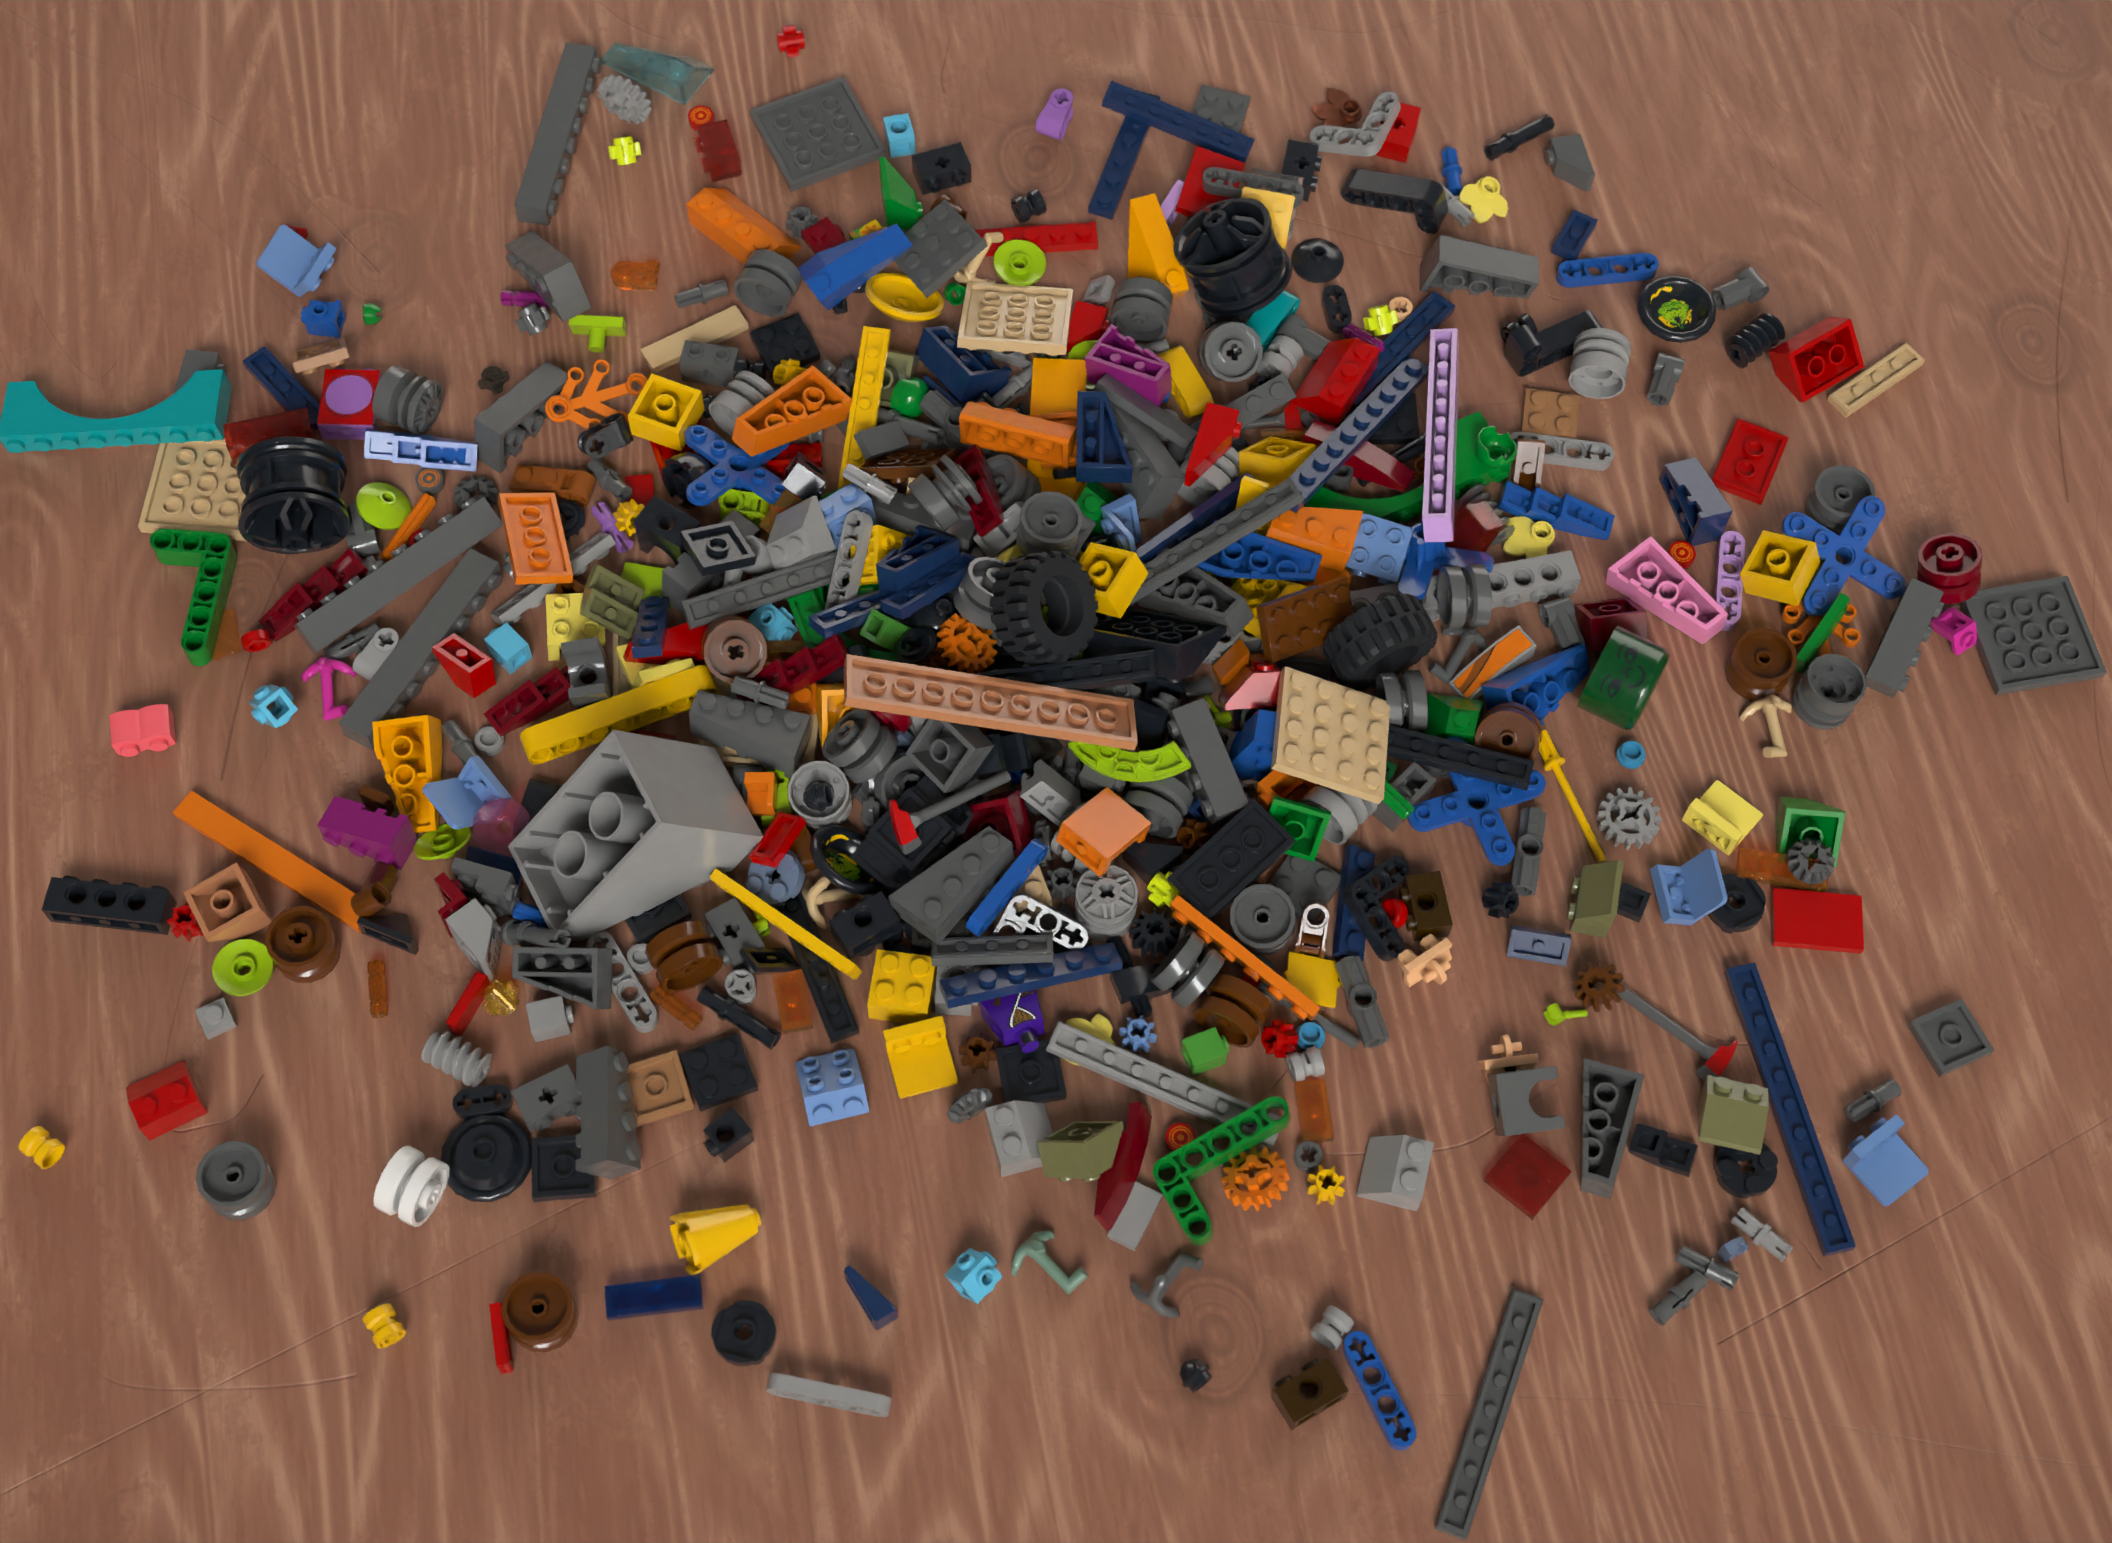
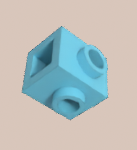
(773, 623)
(281, 708)
(974, 1275)

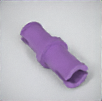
(608, 526)

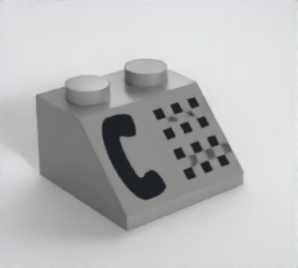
(477, 936)

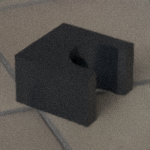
(653, 527)
(1150, 720)
(1008, 754)

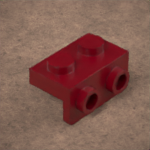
(823, 235)
(452, 895)

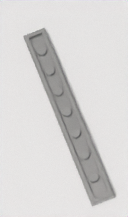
(1150, 1078)

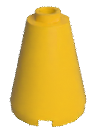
(712, 1233)

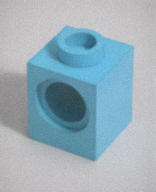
(899, 135)
(508, 648)

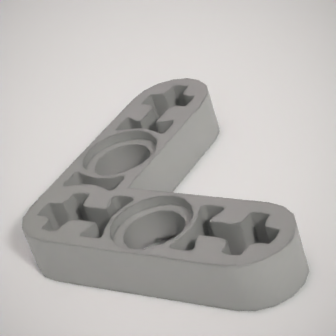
(1363, 141)

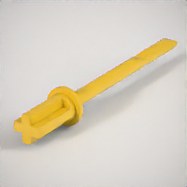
(1553, 762)

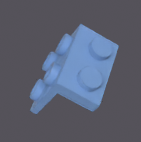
(295, 261)
(840, 504)
(1122, 523)
(1380, 549)
(463, 796)
(1690, 890)
(832, 1086)
(1885, 1162)

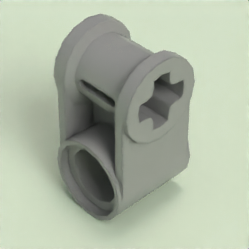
(375, 653)

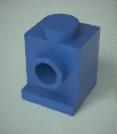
(324, 318)

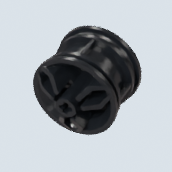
(1233, 258)
(292, 495)

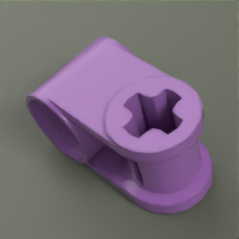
(1056, 115)

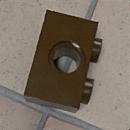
(1426, 889)
(1299, 1409)

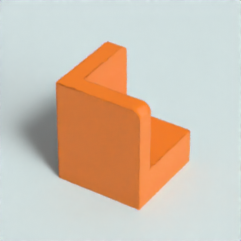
(761, 793)

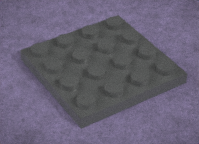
(817, 133)
(2033, 635)

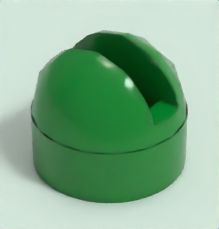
(959, 291)
(369, 314)

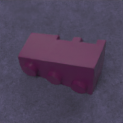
(1130, 365)
(368, 832)

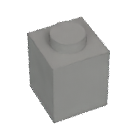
(549, 1018)

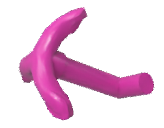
(325, 668)

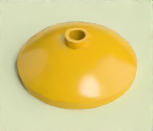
(901, 299)

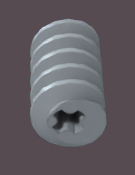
(456, 1059)

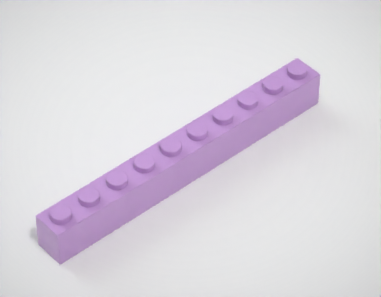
(1441, 436)

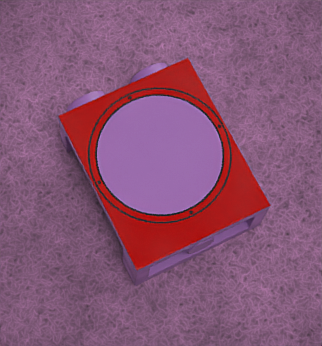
(347, 403)

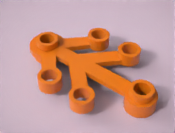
(590, 397)
(1812, 623)

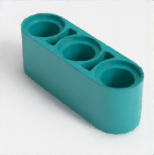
(1271, 317)

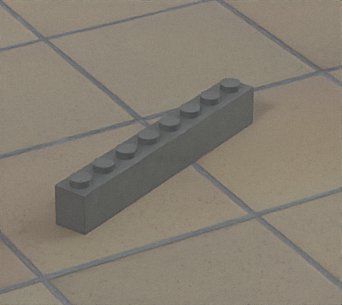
(557, 134)
(397, 575)
(413, 659)

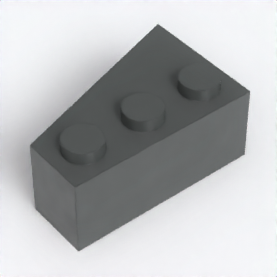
(571, 972)

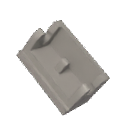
(1050, 793)

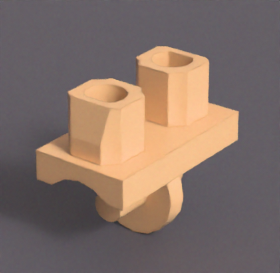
(1428, 965)
(1506, 1049)

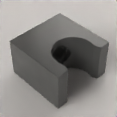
(586, 658)
(1511, 1101)

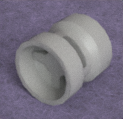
(1305, 1064)
(1332, 1327)

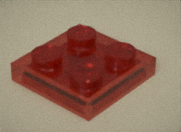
(1527, 1176)

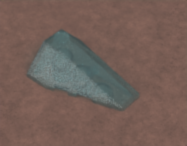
(665, 72)

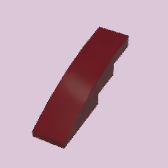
(1368, 461)
(988, 513)
(282, 616)
(803, 667)
(532, 701)
(1118, 1181)

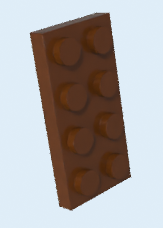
(1303, 618)

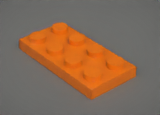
(535, 538)

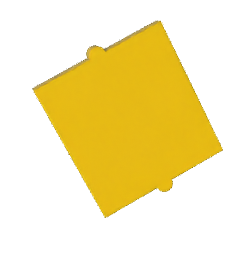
(1313, 978)

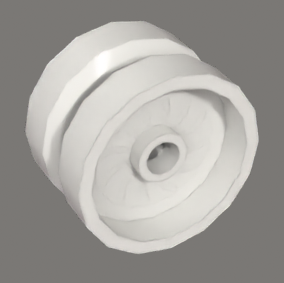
(411, 1186)

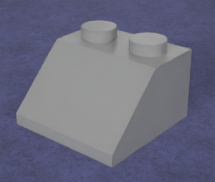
(799, 535)
(1014, 1134)
(1395, 1170)

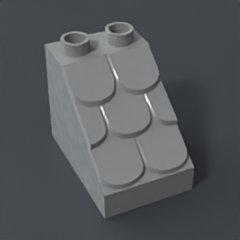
(632, 832)

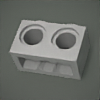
(1003, 535)

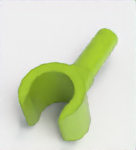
(1220, 718)
(761, 926)
(1555, 1015)

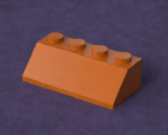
(736, 225)
(1017, 434)

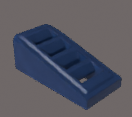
(875, 1305)

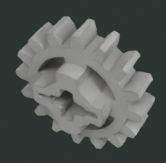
(624, 99)
(1631, 829)

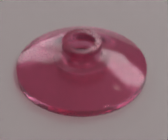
(487, 824)

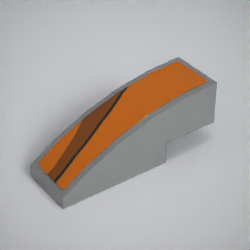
(1496, 660)

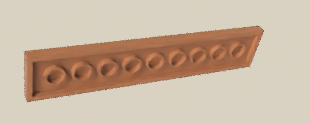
(989, 702)

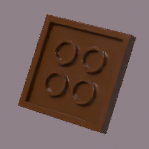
(907, 463)

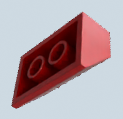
(1817, 357)
(1337, 379)

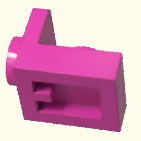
(1957, 629)

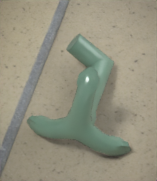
(1036, 1249)

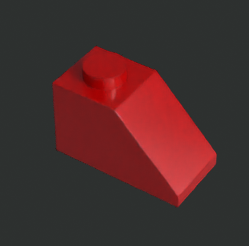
(1086, 323)
(465, 665)

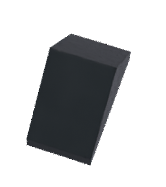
(1151, 858)

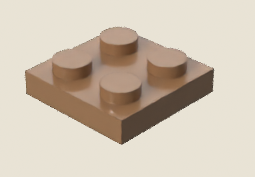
(310, 358)
(1550, 413)
(658, 1088)

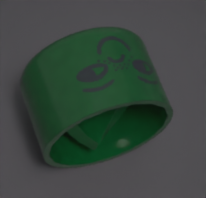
(1624, 678)

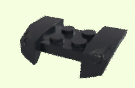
(880, 851)

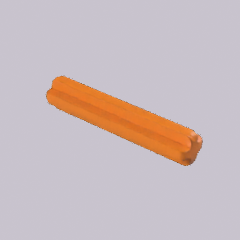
(410, 524)

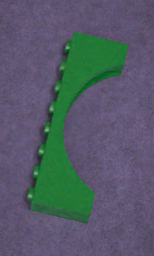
(1405, 506)

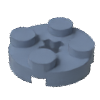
(787, 886)

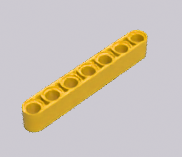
(621, 713)

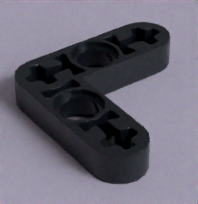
(1369, 897)

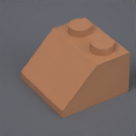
(227, 905)

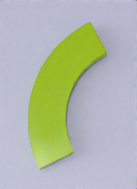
(1132, 766)

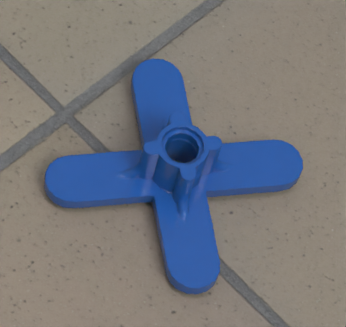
(732, 470)
(1850, 546)
(1426, 556)
(1486, 819)

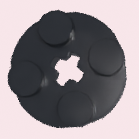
(1749, 911)
(1750, 1183)
(733, 1318)

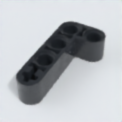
(1399, 193)
(1534, 351)

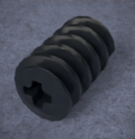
(1754, 339)

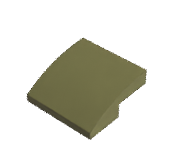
(611, 601)

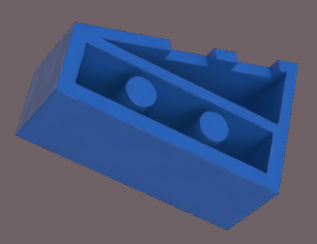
(1253, 746)

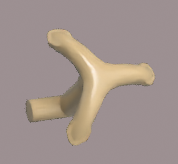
(968, 273)
(1769, 706)
(816, 896)

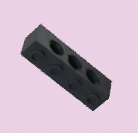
(152, 918)

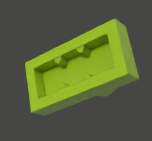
(597, 328)

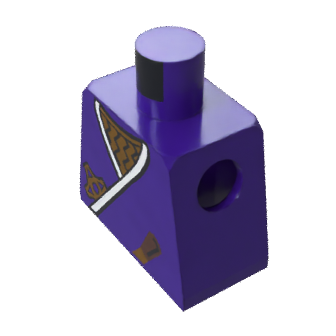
(1015, 1019)

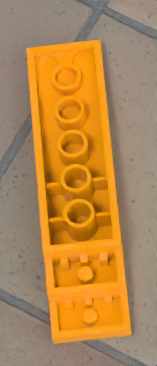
(1055, 391)

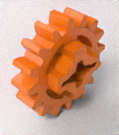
(966, 644)
(1255, 1179)

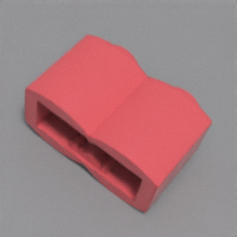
(142, 730)

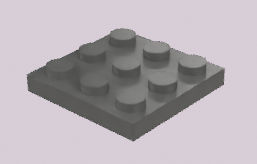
(939, 249)

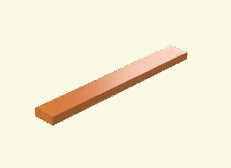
(268, 857)

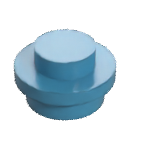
(1630, 754)
(1310, 1035)

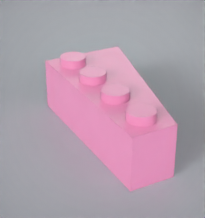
(1667, 590)

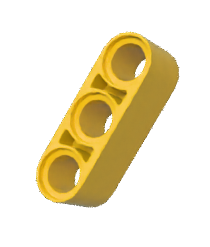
(1187, 383)

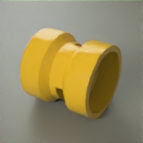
(41, 1147)
(384, 1326)

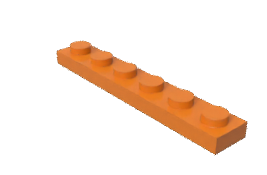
(1253, 967)

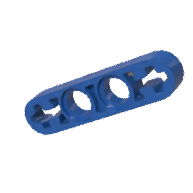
(1608, 274)
(1006, 887)
(1383, 1388)

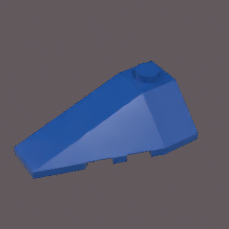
(847, 266)
(1263, 559)
(1540, 682)

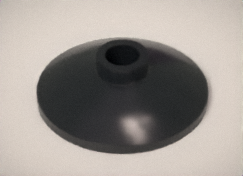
(1317, 268)

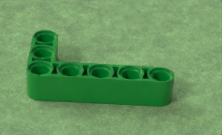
(210, 562)
(1213, 1158)

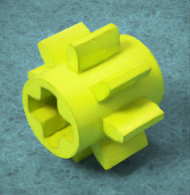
(624, 150)
(1380, 320)
(1161, 890)

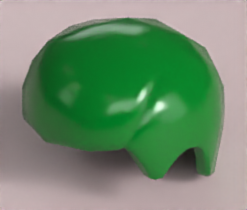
(907, 397)
(1495, 448)

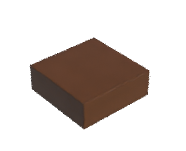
(376, 799)

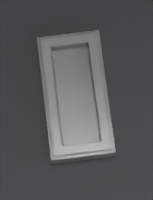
(1135, 1216)

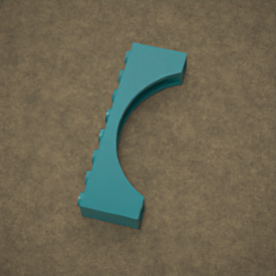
(188, 415)

